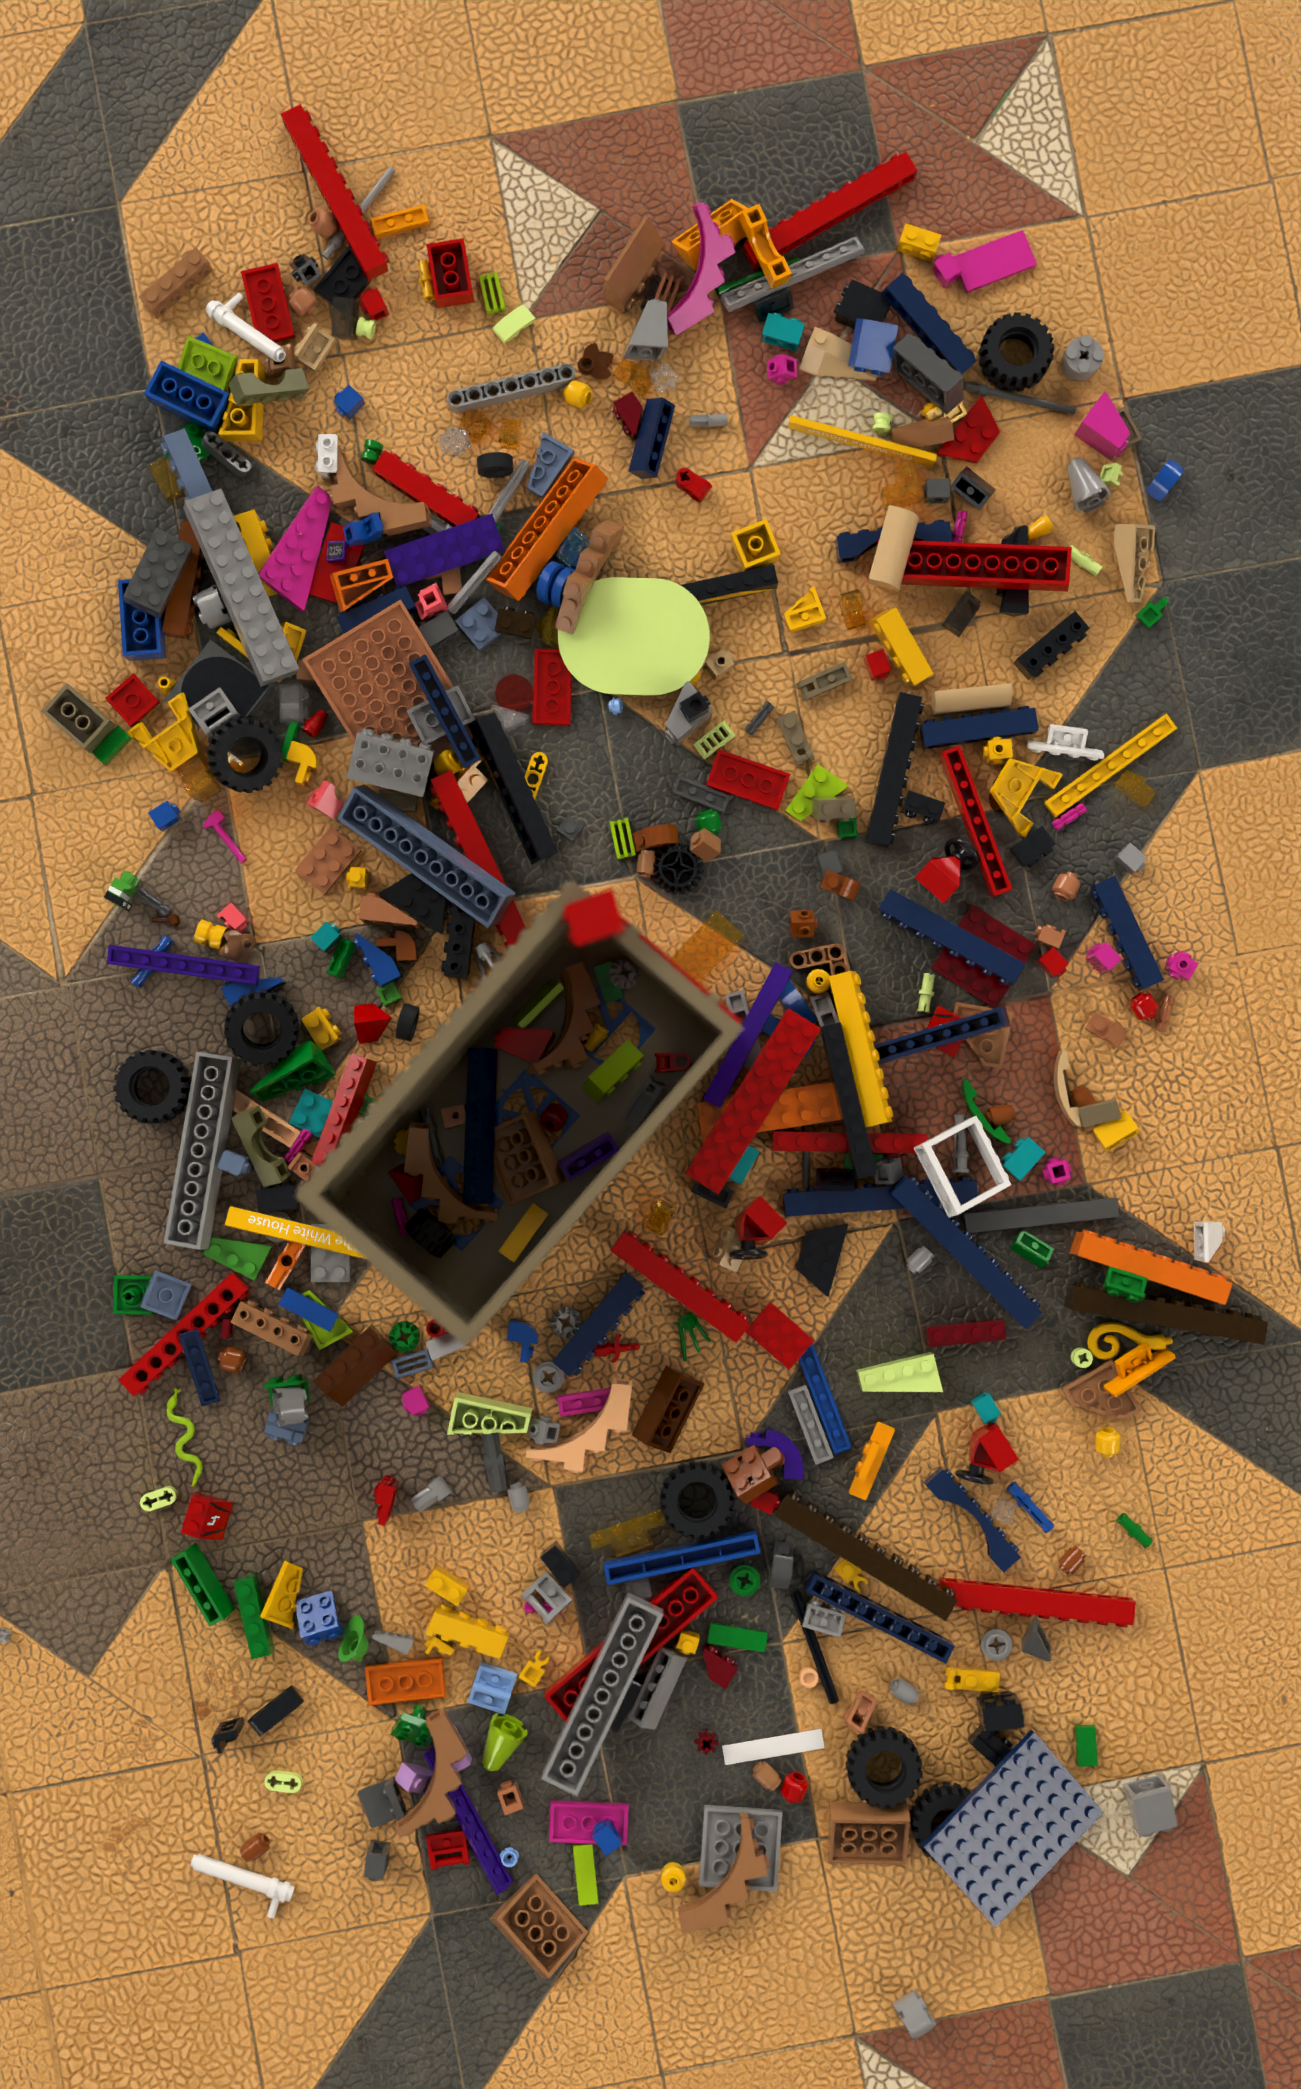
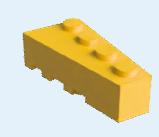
(241, 421)
(255, 538)
(901, 646)
(468, 1631)

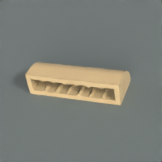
(893, 548)
(971, 699)

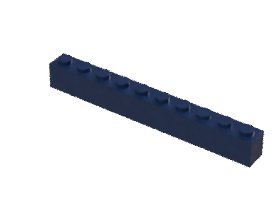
(864, 1199)
(970, 1256)

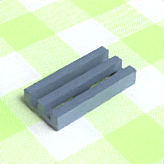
(427, 1358)

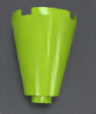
(502, 1740)

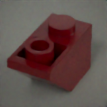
(629, 412)
(719, 1668)

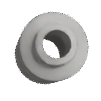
(919, 1260)
(518, 1497)
(904, 1691)

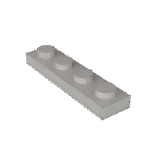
(810, 1424)

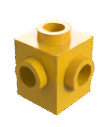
(1004, 749)

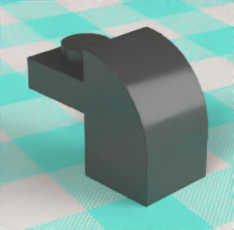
(781, 1565)

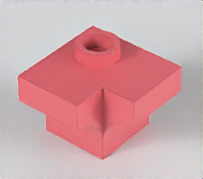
(430, 602)
(324, 800)

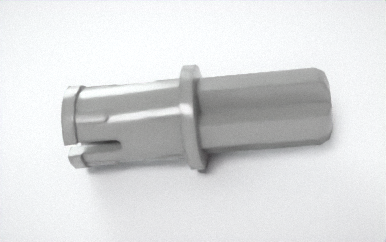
(708, 420)

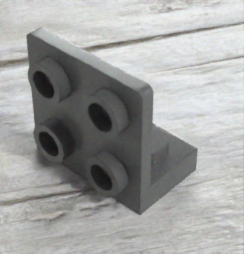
(383, 1802)

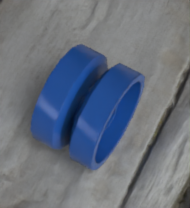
(552, 583)

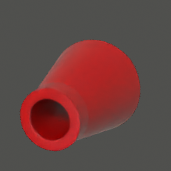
(315, 723)

